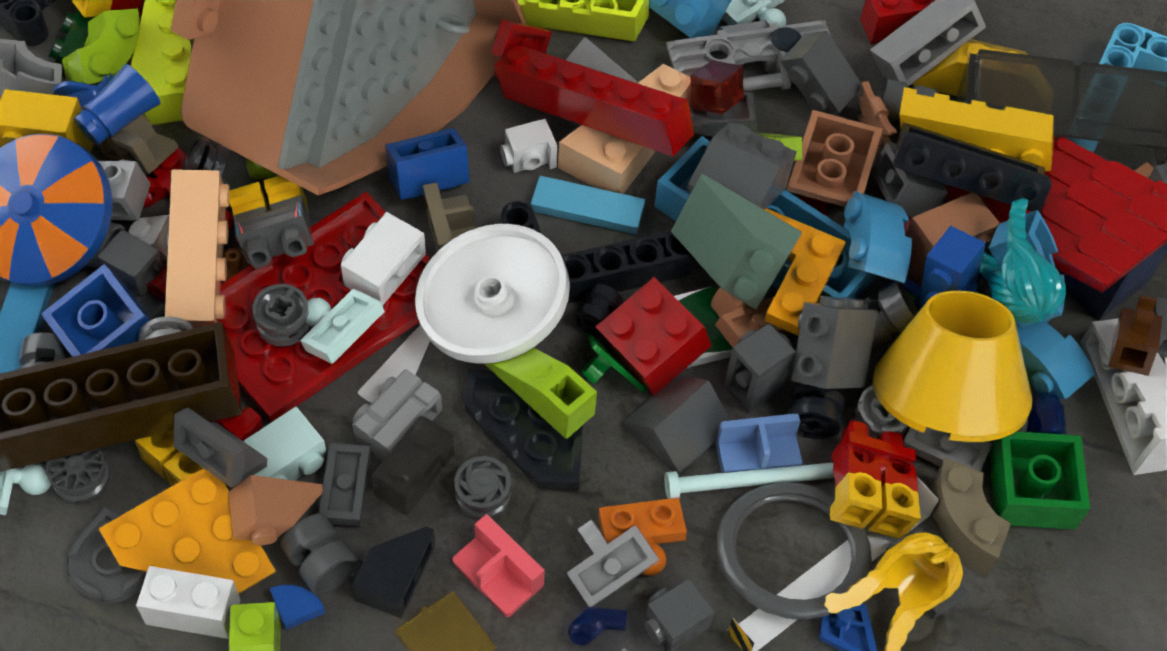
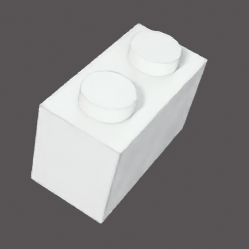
(383, 258)
(187, 602)

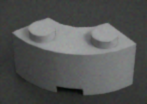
(24, 71)

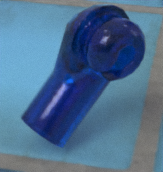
(593, 622)

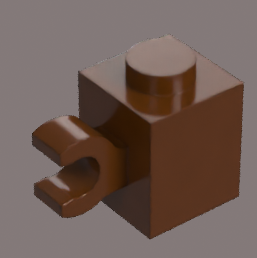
(1136, 338)

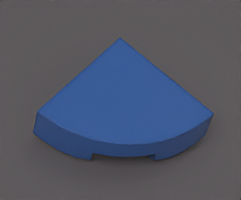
(296, 604)

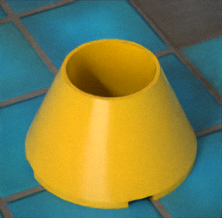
(957, 370)

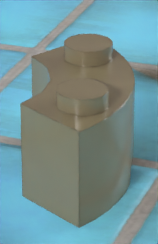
(966, 517)

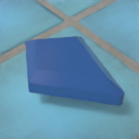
(848, 630)

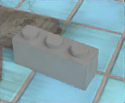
(927, 39)

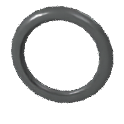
(757, 596)

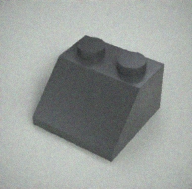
(746, 164)

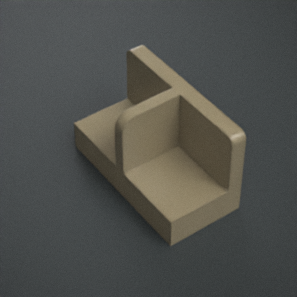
(139, 144)
(447, 216)

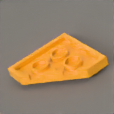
(188, 532)

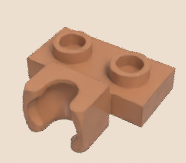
(738, 317)

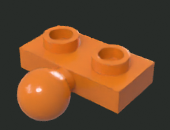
(657, 520)

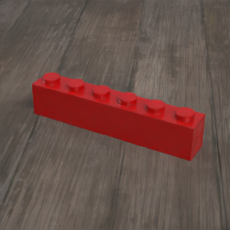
(596, 99)

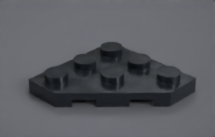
(522, 433)

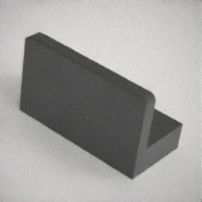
(215, 448)

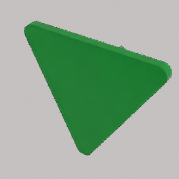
(597, 366)

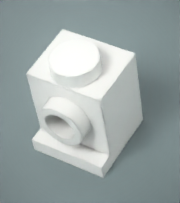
(529, 146)

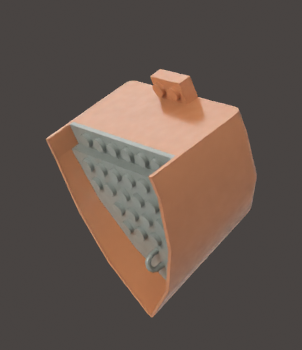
(332, 80)

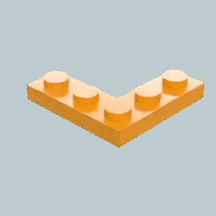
(810, 270)

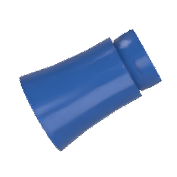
(116, 105)

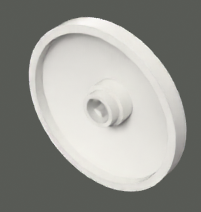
(492, 293)

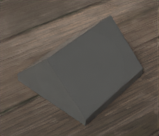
(679, 422)

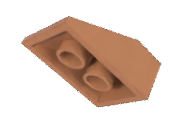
(834, 158)

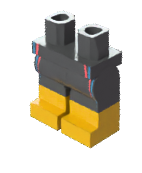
(272, 230)

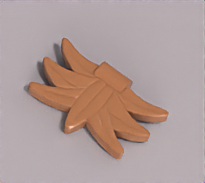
(875, 114)

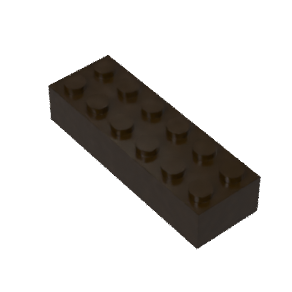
(115, 395)

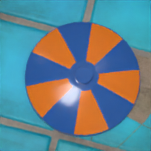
(50, 209)

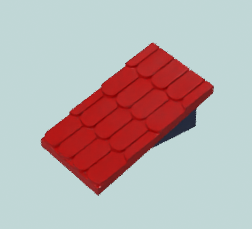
(1103, 223)

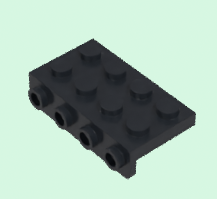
(970, 167)

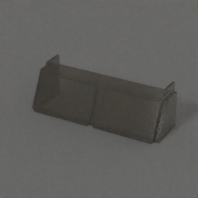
(1085, 99)

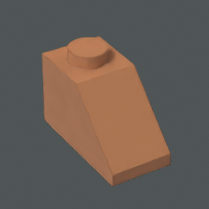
(269, 507)

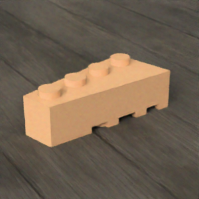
(611, 161)
(196, 247)

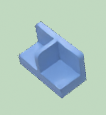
(758, 443)

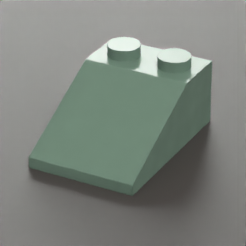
(734, 240)

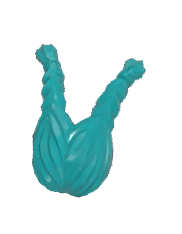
(1026, 280)

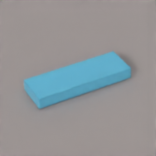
(587, 205)

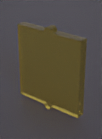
(444, 628)

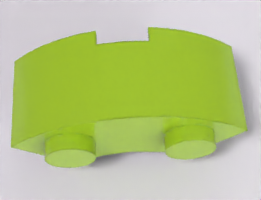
(107, 47)

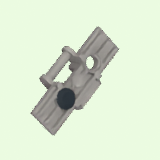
(744, 44)

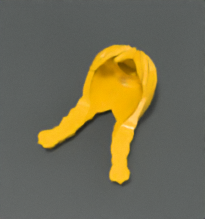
(922, 571)

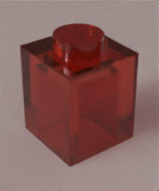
(717, 87)

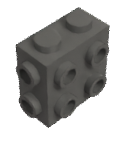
(834, 343)

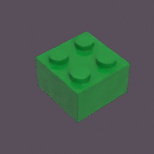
(1039, 480)

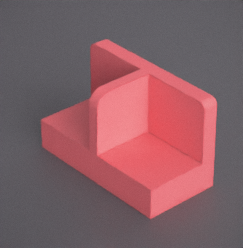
(499, 567)

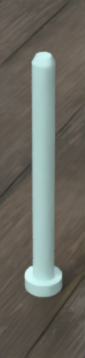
(675, 485)

